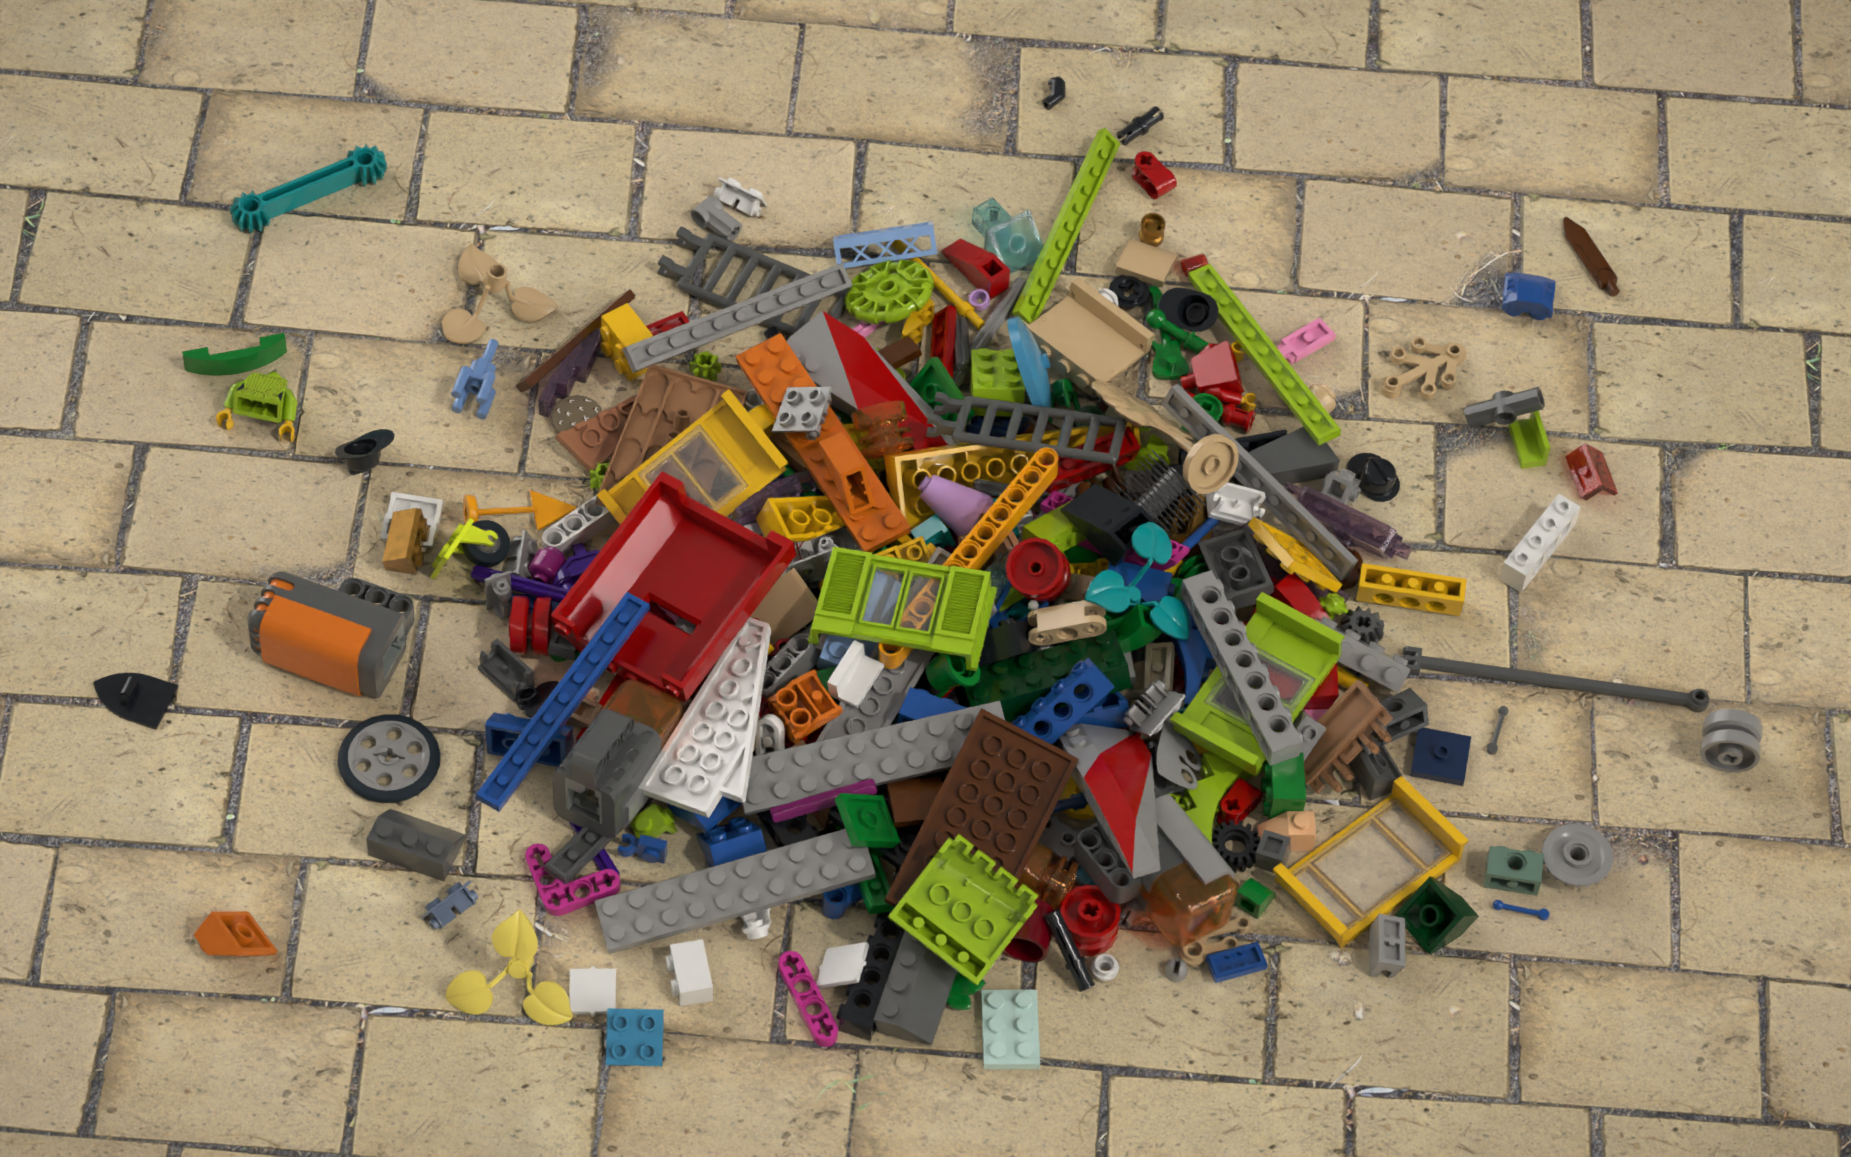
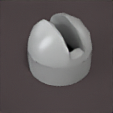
(1174, 977)

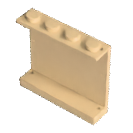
(1090, 337)

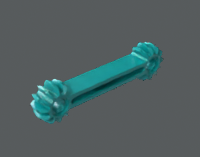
(255, 211)

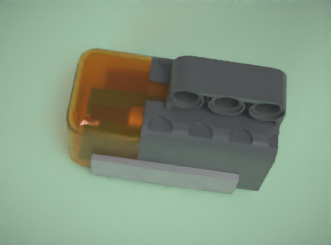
(605, 767)
(1190, 892)

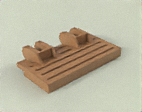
(1345, 721)

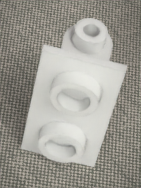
(749, 200)

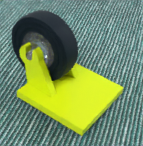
(482, 543)

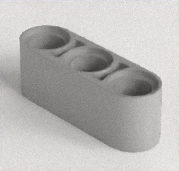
(788, 664)

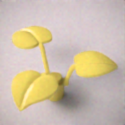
(515, 938)

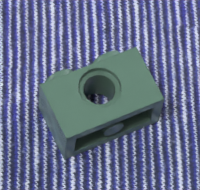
(1501, 877)

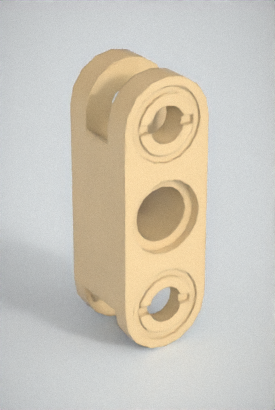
(1066, 622)

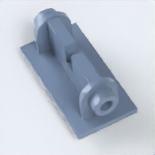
(441, 912)

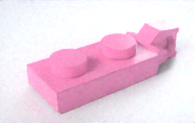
(1306, 341)

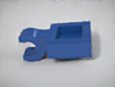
(647, 847)

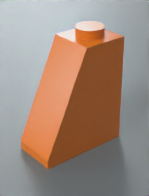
(847, 473)

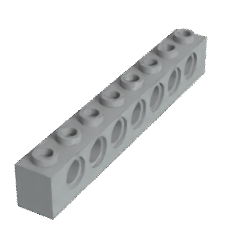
(1274, 745)

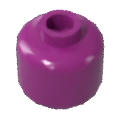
(546, 564)

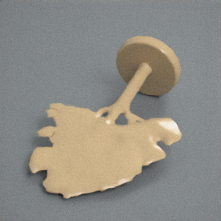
(1208, 462)

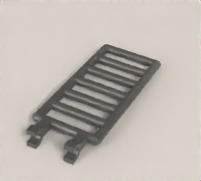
(702, 246)
(963, 408)

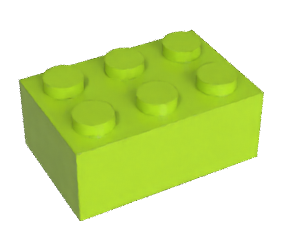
(996, 377)

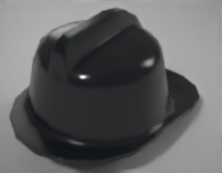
(1189, 309)
(365, 450)
(1376, 476)

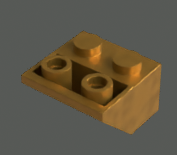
(405, 541)

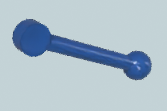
(1542, 914)

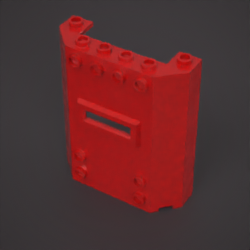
(689, 565)

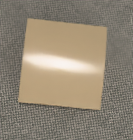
(1146, 263)

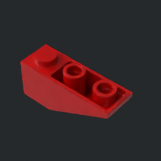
(979, 266)

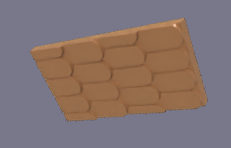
(661, 411)

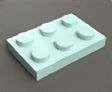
(1010, 1029)

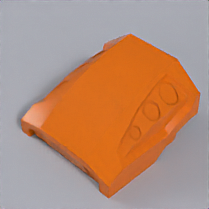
(803, 706)

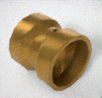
(1152, 229)

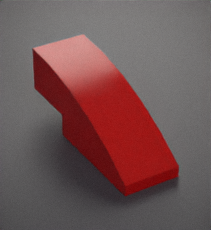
(1298, 596)

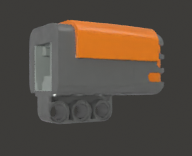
(331, 632)

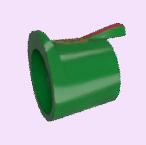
(949, 672)

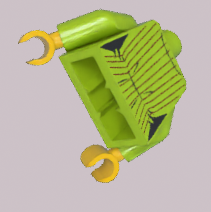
(261, 398)

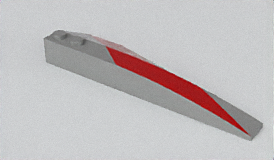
(859, 375)
(1119, 787)

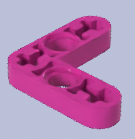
(559, 890)

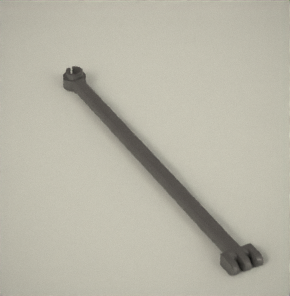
(1689, 700)

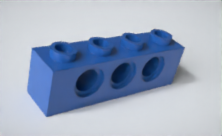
(1076, 706)

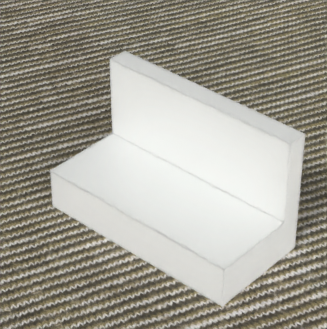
(854, 675)

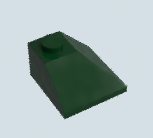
(1436, 915)

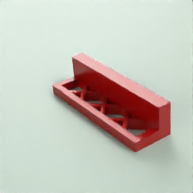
(1075, 471)

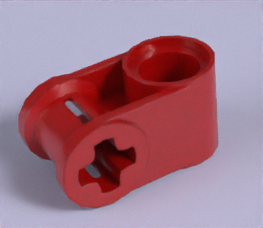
(1152, 175)
(1239, 802)

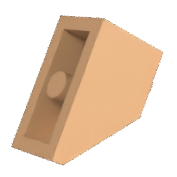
(1293, 824)

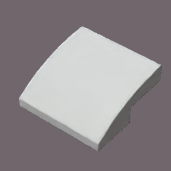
(431, 509)

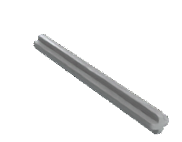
(992, 324)

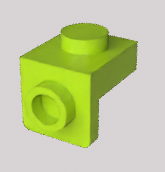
(654, 822)

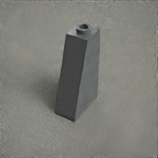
(1295, 458)

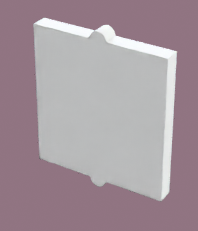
(842, 965)
(592, 990)

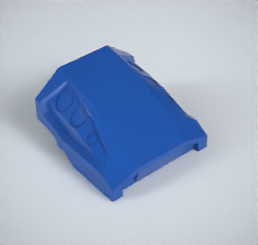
(1529, 295)

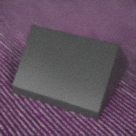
(1374, 771)

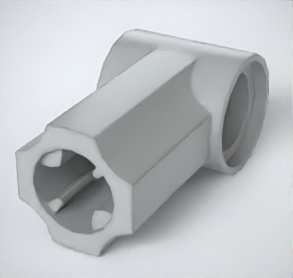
(712, 215)

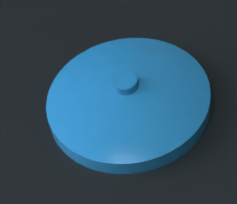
(1030, 362)

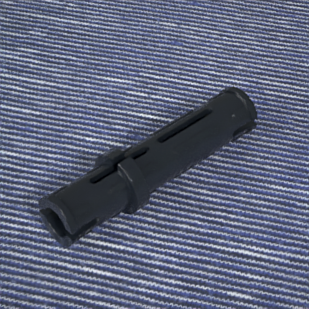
(1069, 950)

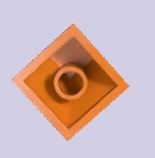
(233, 935)

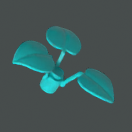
(1110, 593)

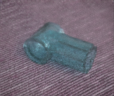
(998, 573)

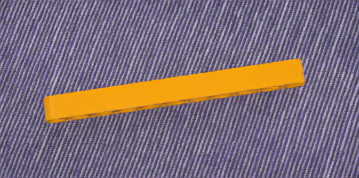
(991, 528)

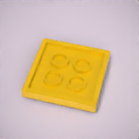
(1294, 555)

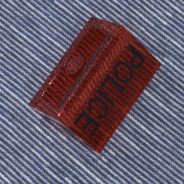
(1590, 472)

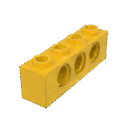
(1411, 589)

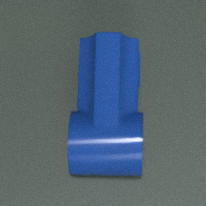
(845, 896)

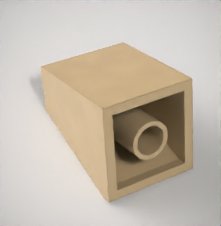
(787, 606)

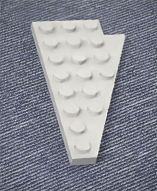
(716, 737)

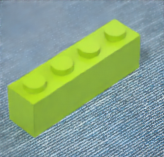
(1054, 528)

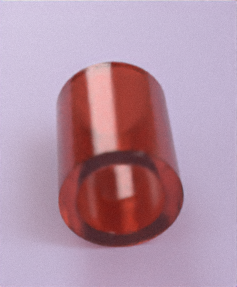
(1193, 263)

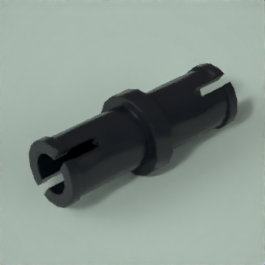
(1140, 125)

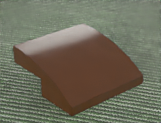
(912, 799)

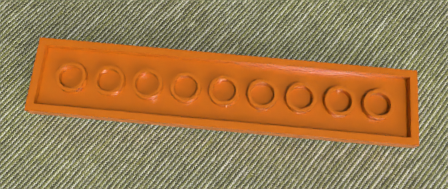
(771, 370)

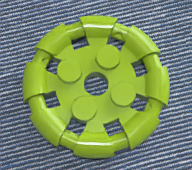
(873, 304)

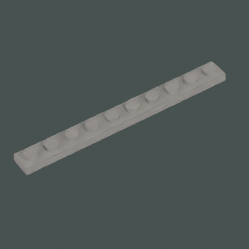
(737, 317)
(1254, 476)

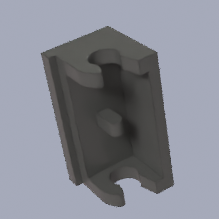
(505, 669)

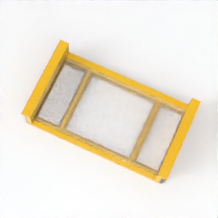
(1374, 863)

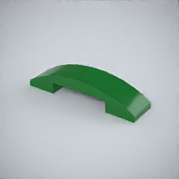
(236, 361)

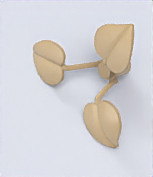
(479, 267)

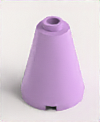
(954, 503)

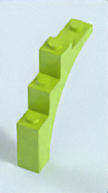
(1204, 801)

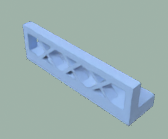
(884, 235)

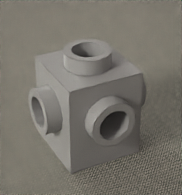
(1332, 488)

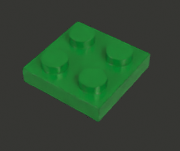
(867, 820)

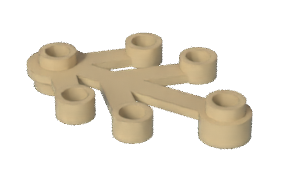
(1424, 366)
(1203, 949)

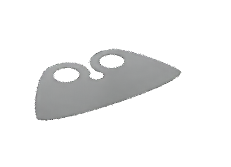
(1170, 747)

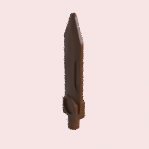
(1591, 256)

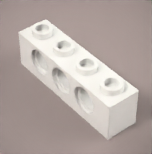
(1539, 543)

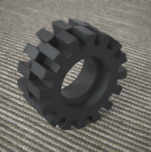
(1239, 833)

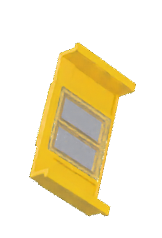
(717, 457)

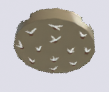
(573, 411)

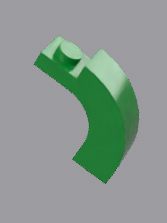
(1134, 628)

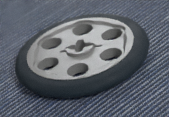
(401, 787)

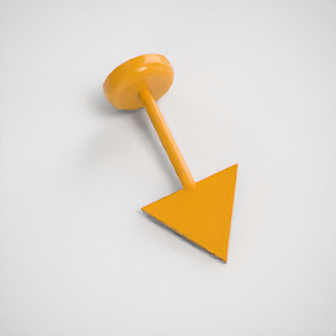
(545, 509)

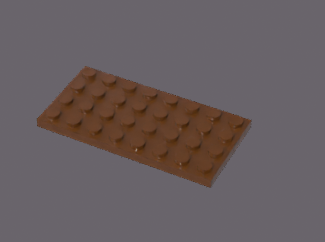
(992, 797)

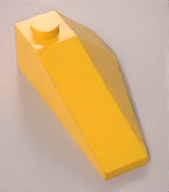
(798, 517)

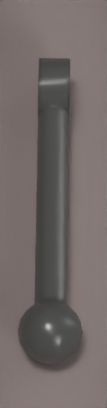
(1492, 747)

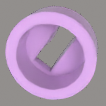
(984, 296)

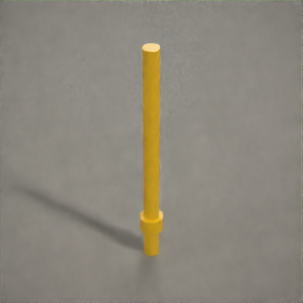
(964, 308)

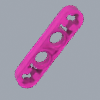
(811, 997)

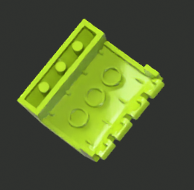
(964, 908)

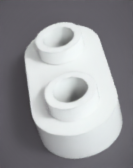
(769, 734)

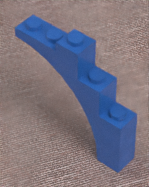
(1193, 652)

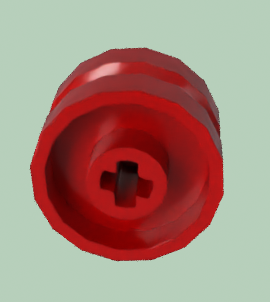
(1041, 557)
(528, 625)
(1091, 919)

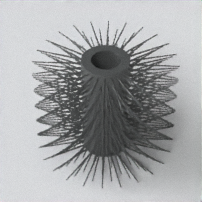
(1162, 492)

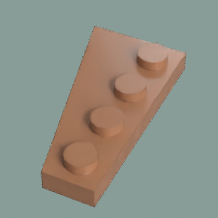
(596, 438)

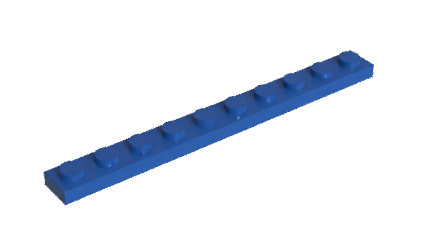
(562, 702)

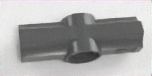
(1504, 407)

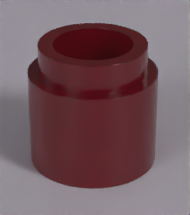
(1033, 938)

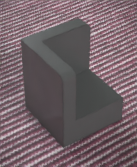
(1272, 850)

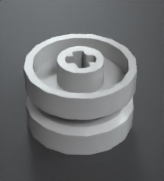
(1731, 740)

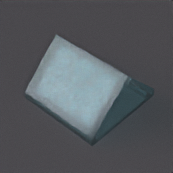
(1014, 241)

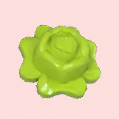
(1333, 604)

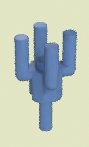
(477, 380)

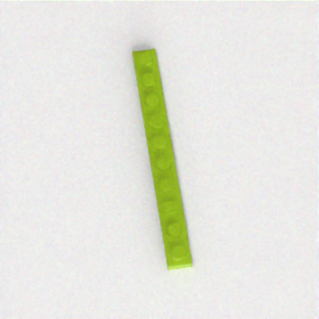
(1066, 227)
(1266, 356)

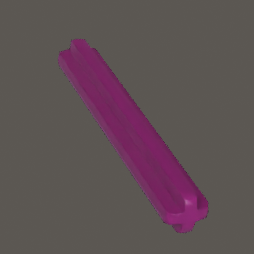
(820, 801)

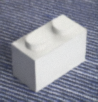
(691, 973)

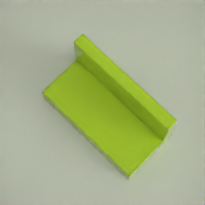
(1530, 441)

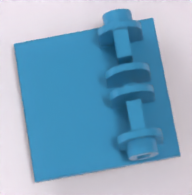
(634, 1037)

